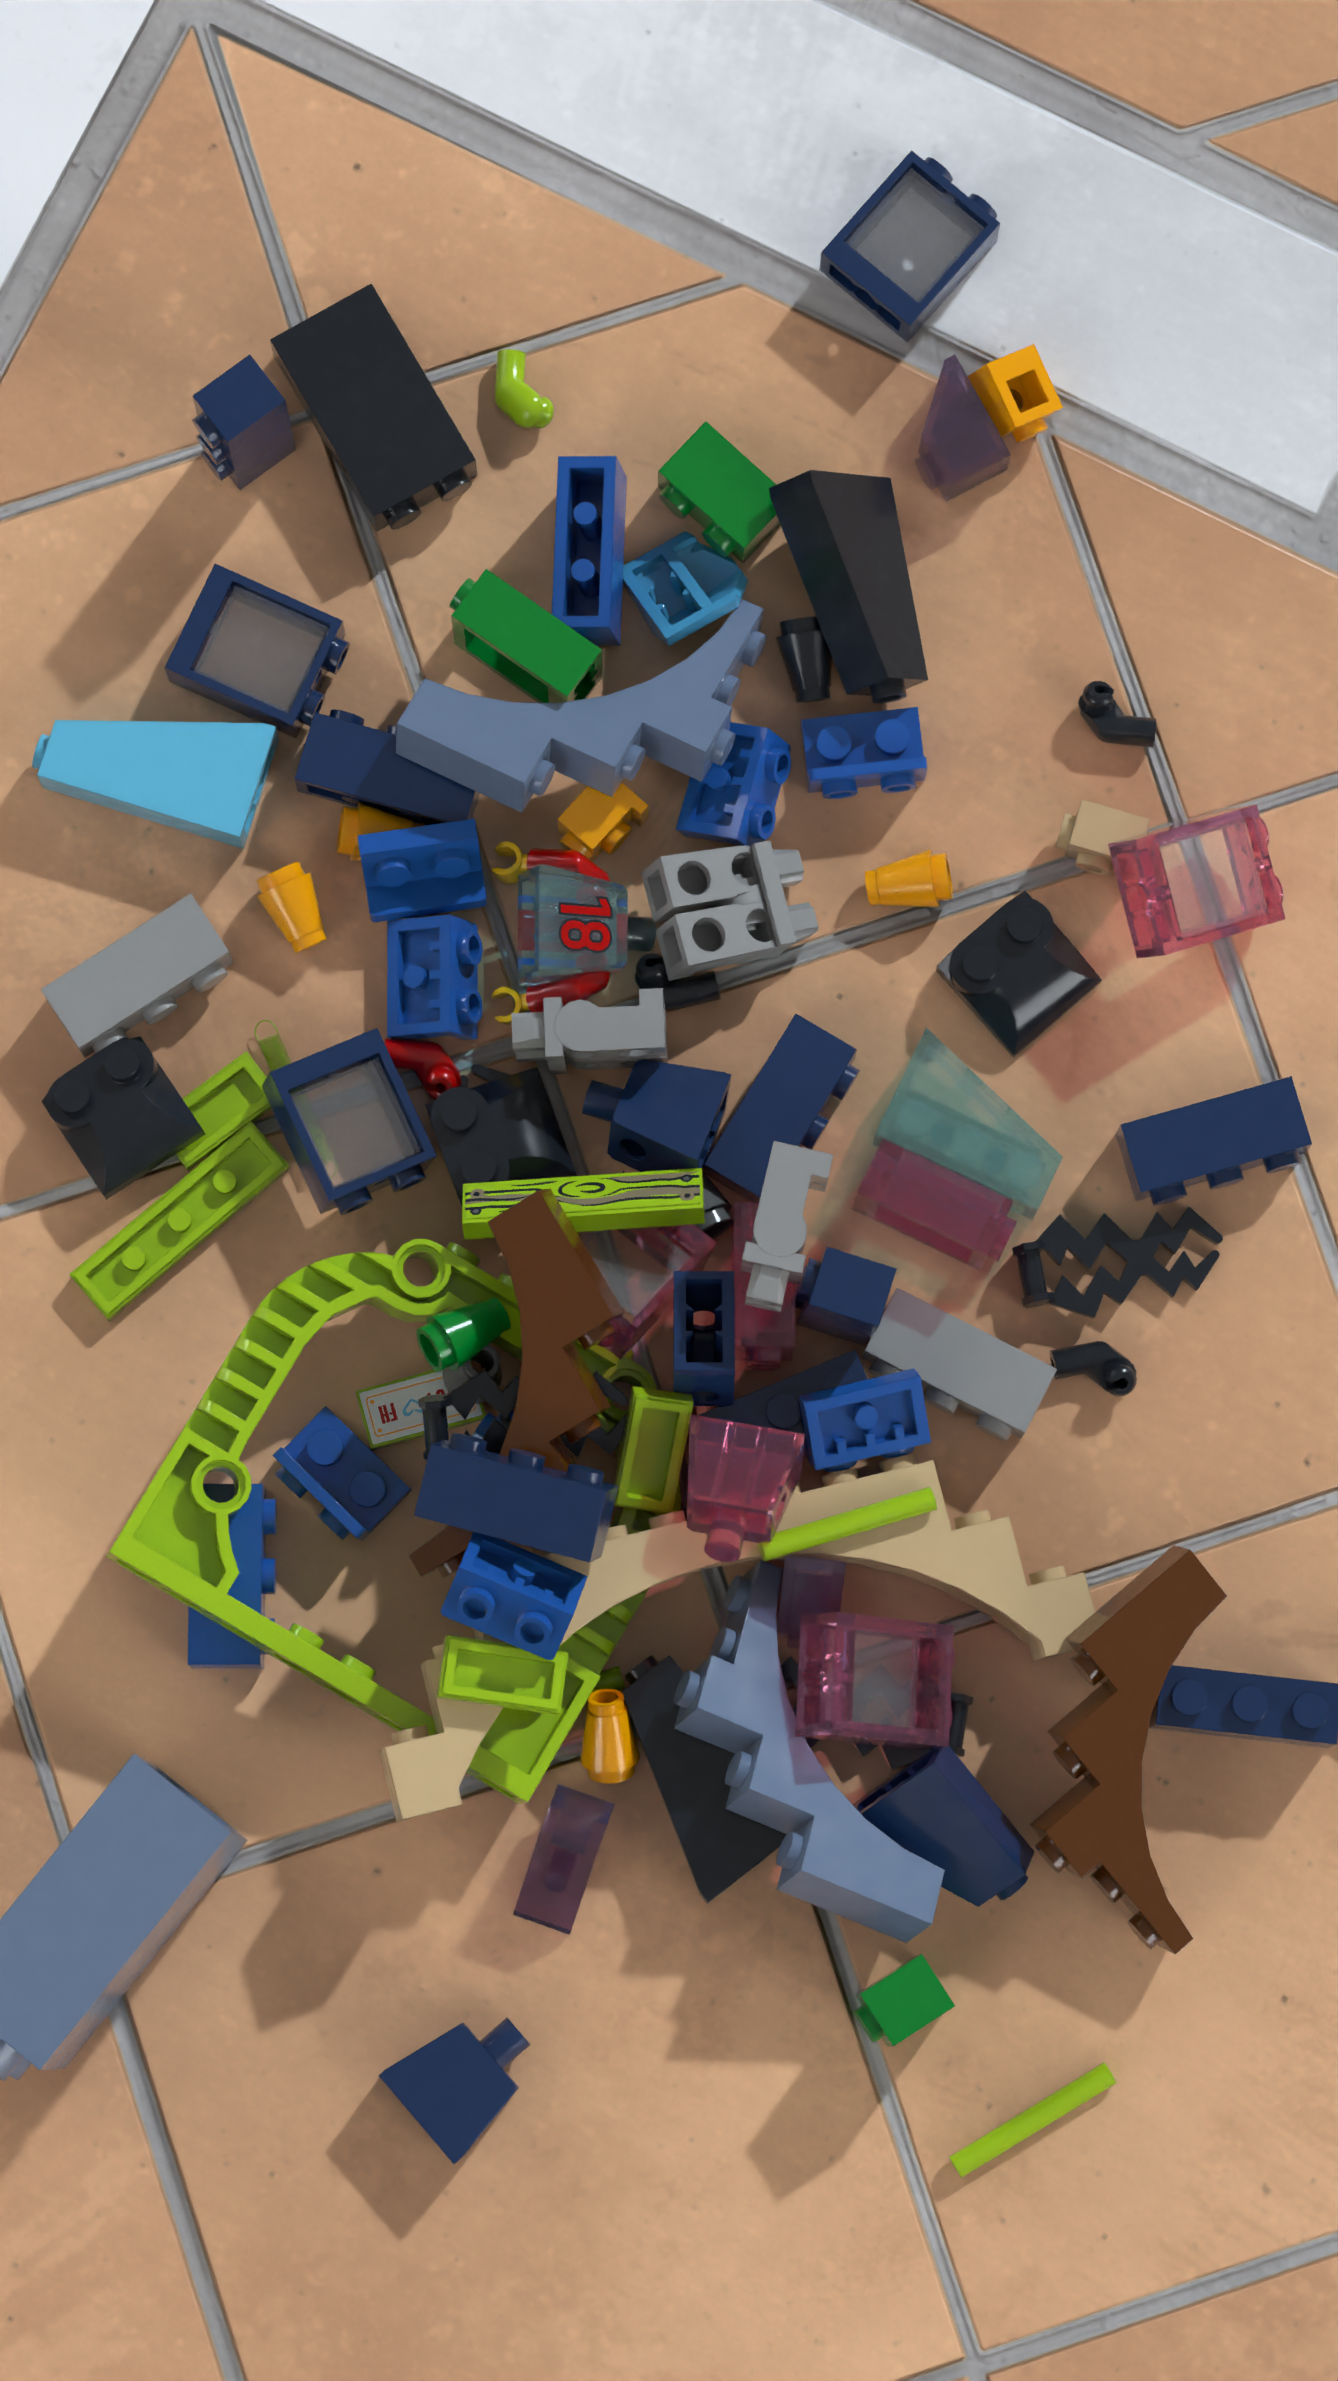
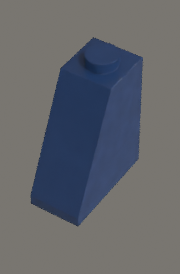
(953, 1823)

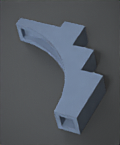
(598, 741)
(775, 1779)

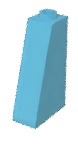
(170, 773)

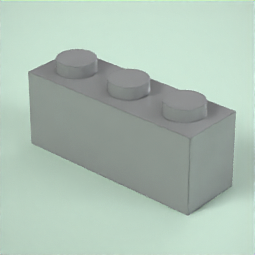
(139, 976)
(959, 1365)

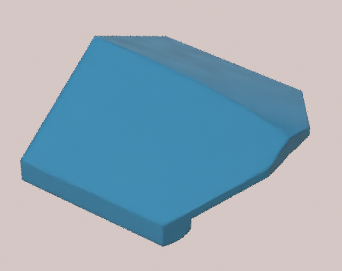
(683, 587)

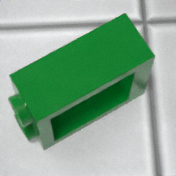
(523, 642)

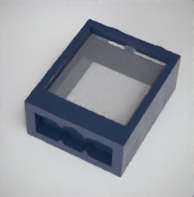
(910, 244)
(257, 651)
(349, 1123)

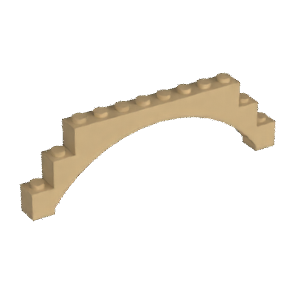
(970, 1563)

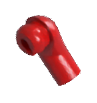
(428, 1062)

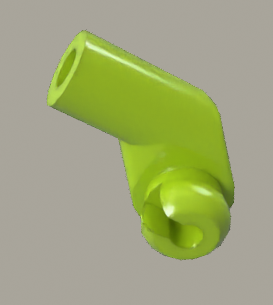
(515, 396)

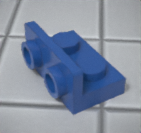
(863, 752)
(740, 796)
(422, 870)
(433, 978)
(864, 1420)
(341, 1475)
(513, 1595)

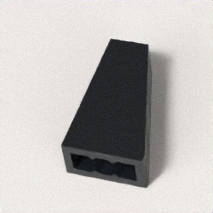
(856, 577)
(692, 1784)

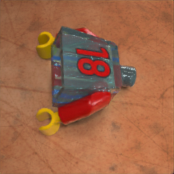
(569, 927)

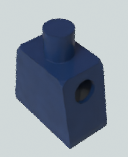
(662, 1115)
(704, 1353)
(458, 2083)

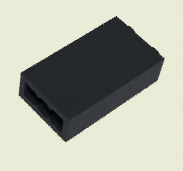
(375, 409)

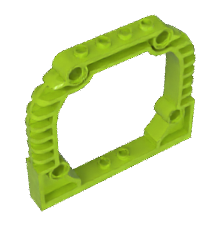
(183, 1537)

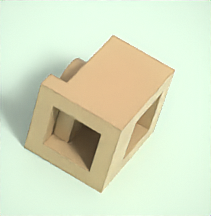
(1090, 832)

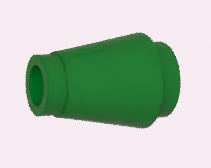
(461, 1333)

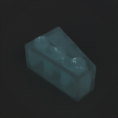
(967, 1128)

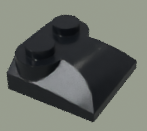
(1018, 972)
(121, 1114)
(500, 1132)

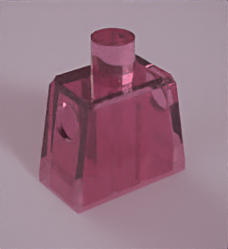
(739, 1482)

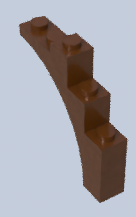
(559, 1304)
(1101, 1819)

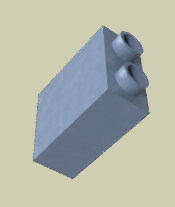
(103, 1912)

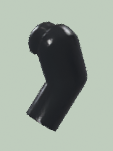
(1109, 721)
(678, 992)
(1099, 1363)

